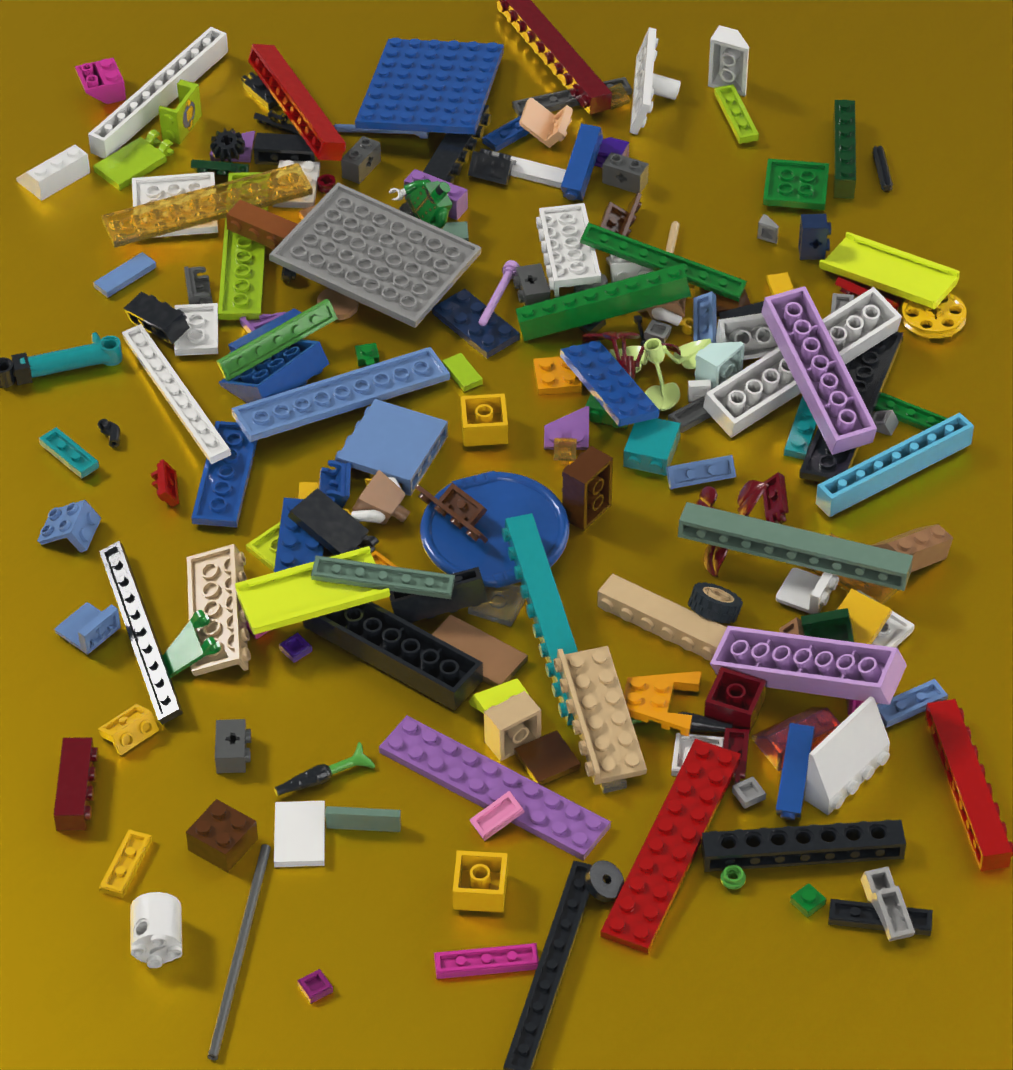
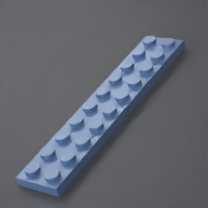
(340, 394)

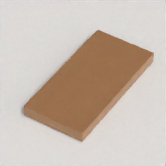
(498, 658)

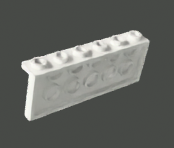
(565, 258)

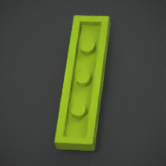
(736, 114)

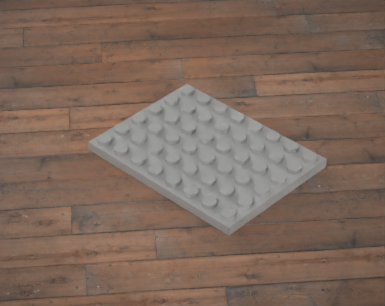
(375, 254)

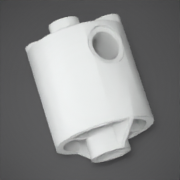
(156, 928)

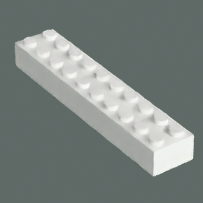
(769, 381)

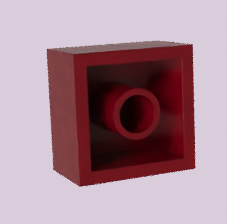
(735, 698)

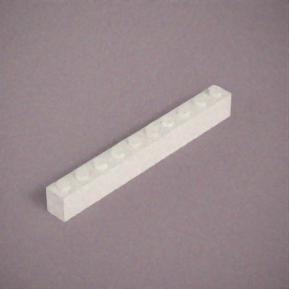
(157, 92)

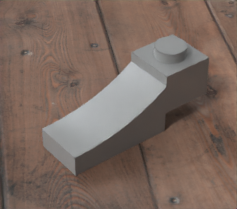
(888, 903)

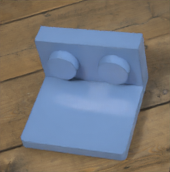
(89, 627)

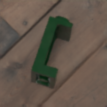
(829, 625)

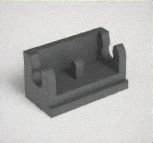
(197, 286)

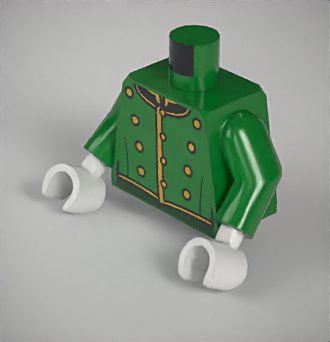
(427, 200)

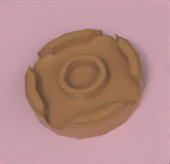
(342, 305)

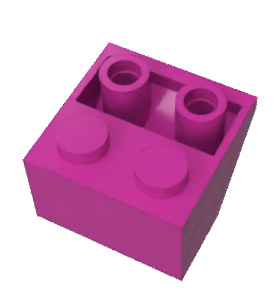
(102, 80)

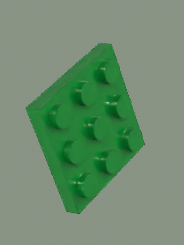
(796, 184)

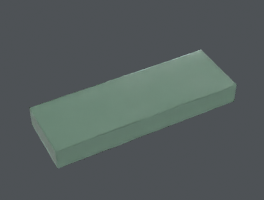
(363, 819)

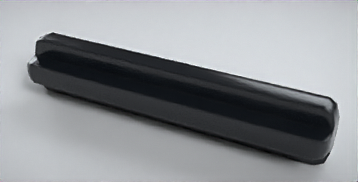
(882, 168)

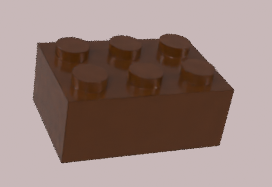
(587, 487)

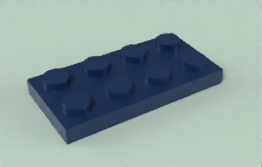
(462, 315)

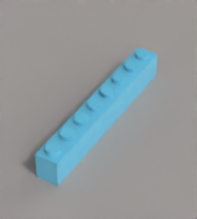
(894, 464)

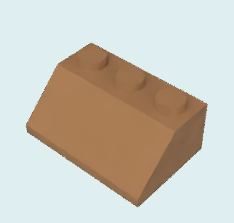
(925, 543)

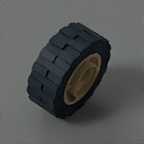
(715, 602)

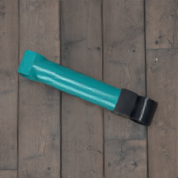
(24, 368)

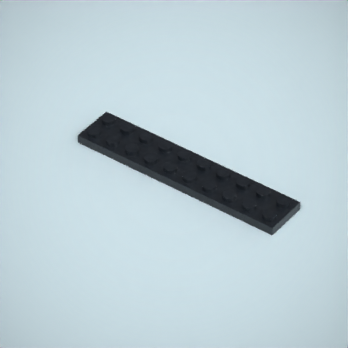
(869, 375)

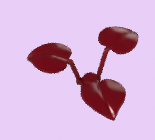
(625, 361)
(746, 500)

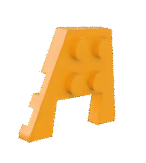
(651, 697)

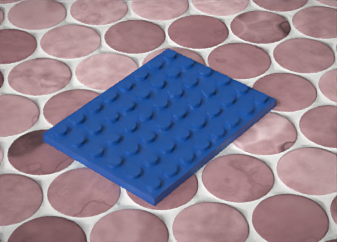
(430, 86)

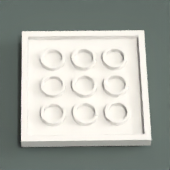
(161, 187)

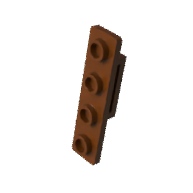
(618, 219)
(458, 505)

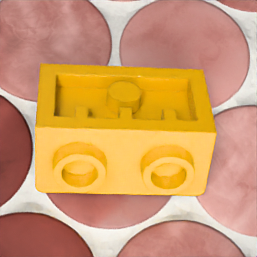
(129, 728)

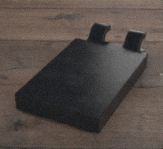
(331, 524)

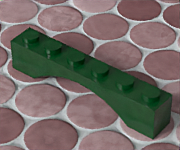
(844, 149)

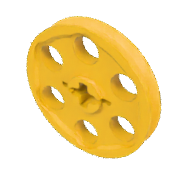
(943, 316)

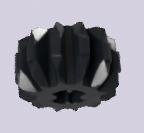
(227, 145)

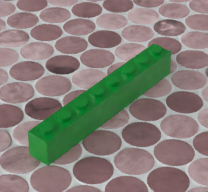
(603, 302)

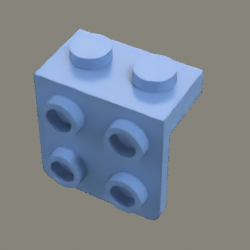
(74, 521)

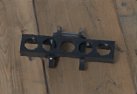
(272, 120)

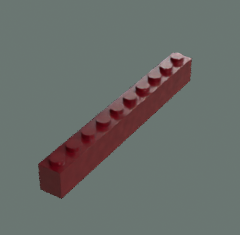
(557, 54)

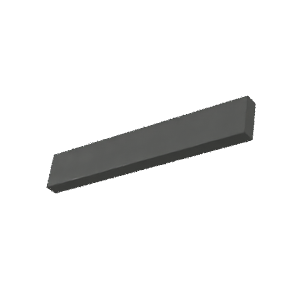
(558, 100)

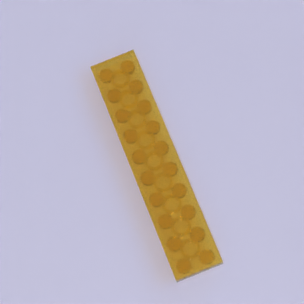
(205, 204)

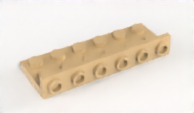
(213, 591)
(600, 715)

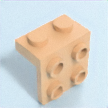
(544, 124)

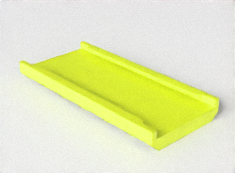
(891, 270)
(294, 597)

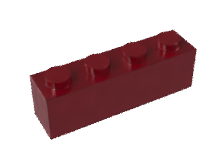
(74, 784)

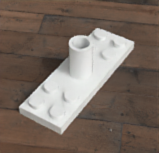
(648, 83)

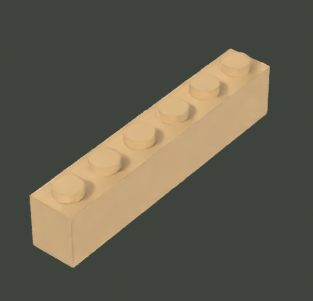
(660, 616)

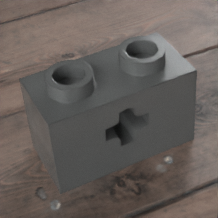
(361, 160)
(625, 173)
(531, 284)
(231, 746)

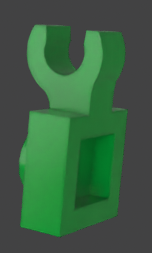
(367, 354)

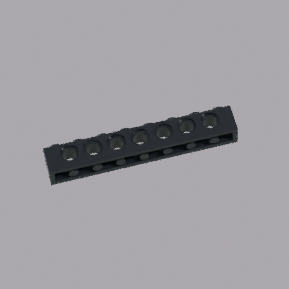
(803, 845)

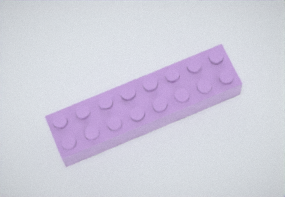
(819, 370)
(812, 663)

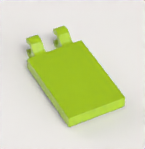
(134, 160)

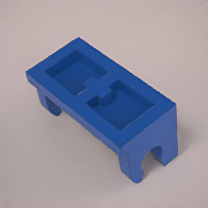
(336, 482)

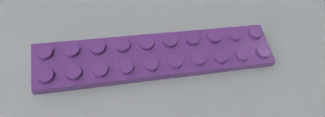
(485, 781)

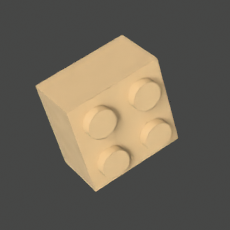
(511, 724)

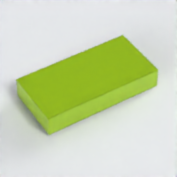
(462, 372)

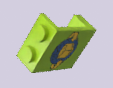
(179, 122)

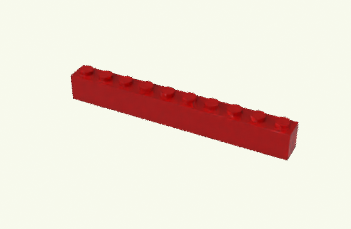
(297, 102)

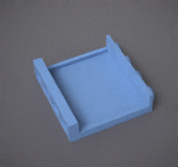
(394, 442)

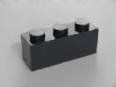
(272, 147)
(157, 317)

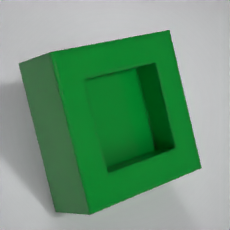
(808, 900)

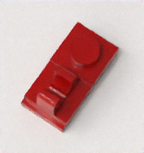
(166, 483)

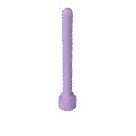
(508, 271)

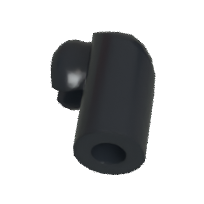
(110, 430)

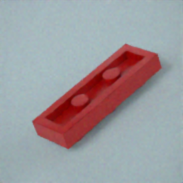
(848, 288)

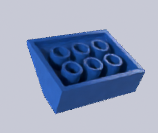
(280, 372)

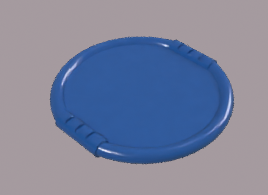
(504, 497)

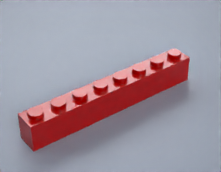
(968, 785)

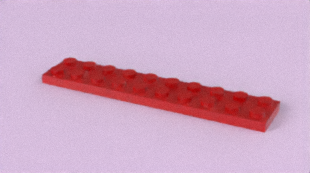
(670, 846)

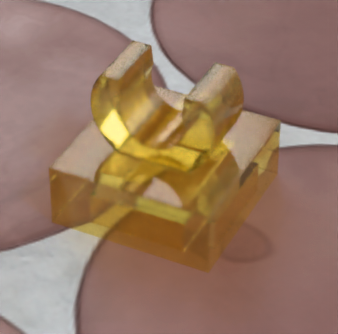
(565, 450)

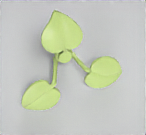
(664, 395)

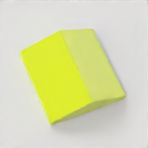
(485, 699)

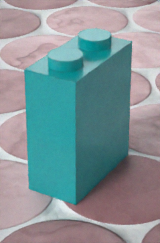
(652, 445)

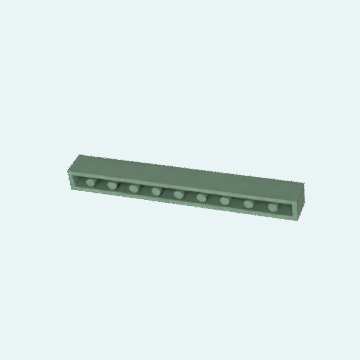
(795, 546)

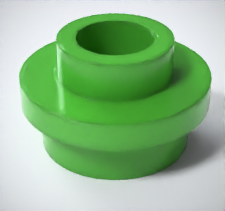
(736, 872)

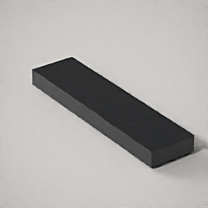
(865, 916)

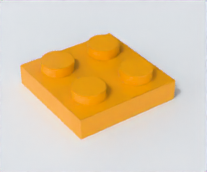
(555, 376)

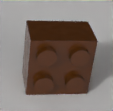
(222, 835)

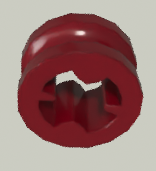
(326, 183)

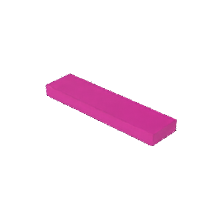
(486, 961)

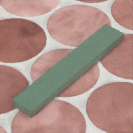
(383, 577)

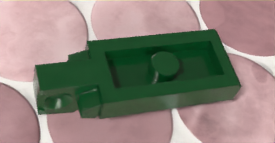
(222, 168)

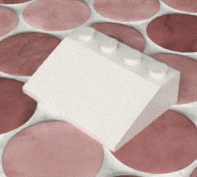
(847, 758)

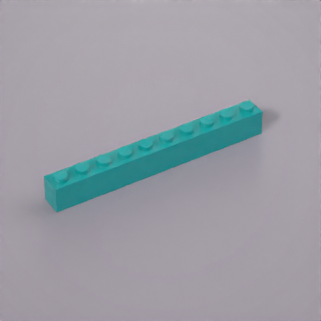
(542, 597)

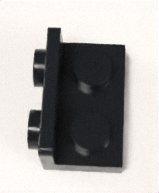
(491, 167)

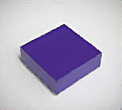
(295, 647)

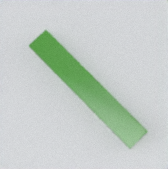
(277, 339)

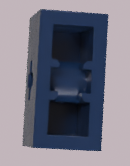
(813, 236)

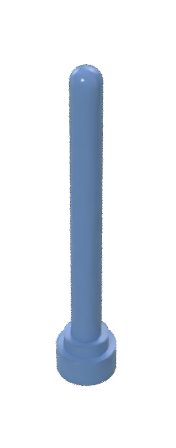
(351, 128)

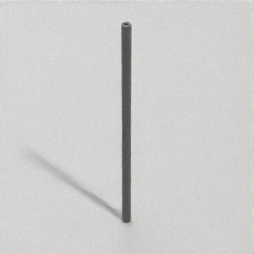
(239, 953)

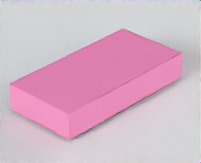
(497, 815)

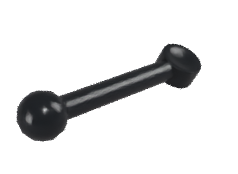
(638, 320)

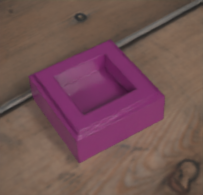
(315, 986)

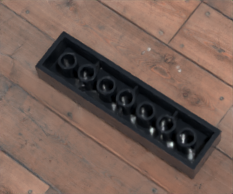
(402, 651)

